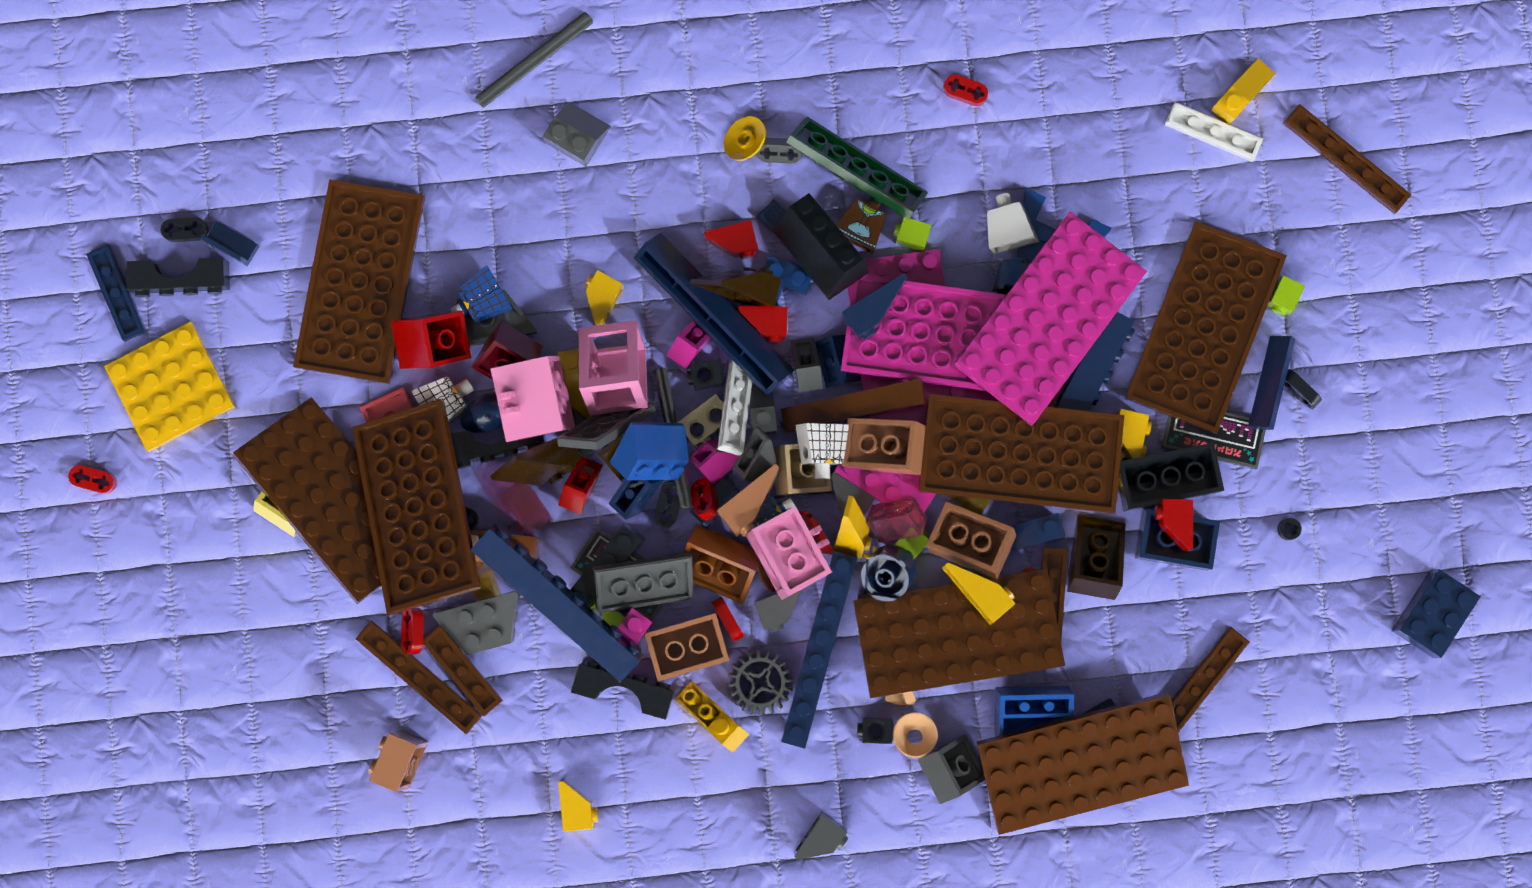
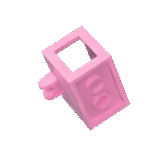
(613, 376)
(532, 398)
(789, 552)

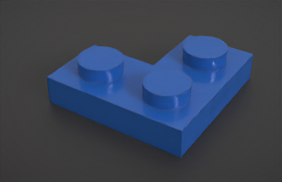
(792, 276)

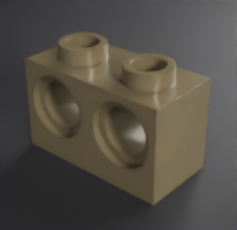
(701, 416)

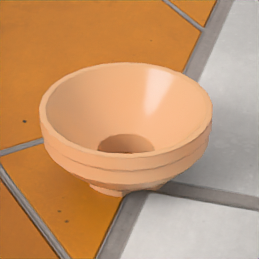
(917, 722)

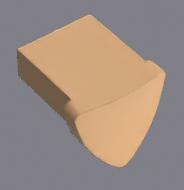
(901, 699)

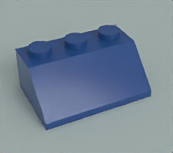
(652, 451)

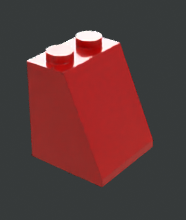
(431, 340)

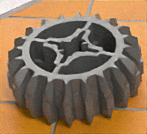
(769, 667)

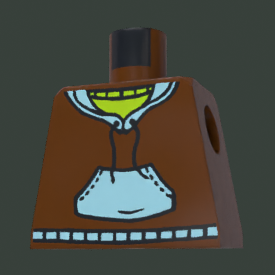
(863, 224)

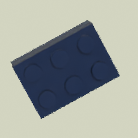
(1159, 547)
(1436, 613)

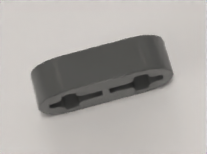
(778, 151)

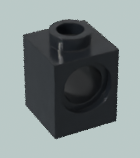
(712, 366)
(886, 734)

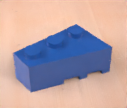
(1031, 706)

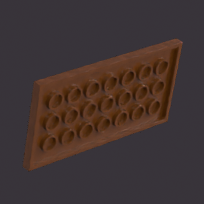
(359, 281)
(1205, 327)
(995, 455)
(319, 489)
(416, 507)
(942, 639)
(1083, 763)

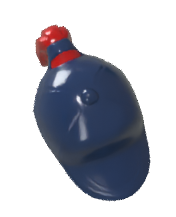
(482, 414)

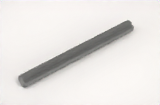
(534, 59)
(669, 416)

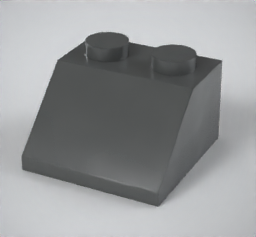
(576, 133)
(952, 769)
(822, 838)

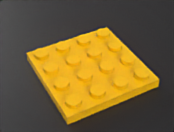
(169, 386)

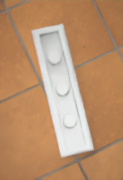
(1213, 131)
(735, 410)

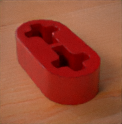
(963, 95)
(91, 485)
(708, 497)
(727, 619)
(412, 631)

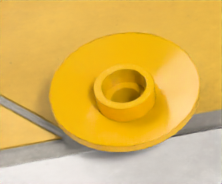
(744, 138)

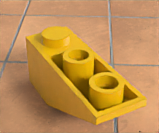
(712, 716)

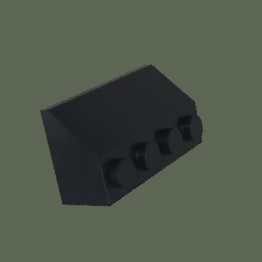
(820, 247)
(1169, 475)

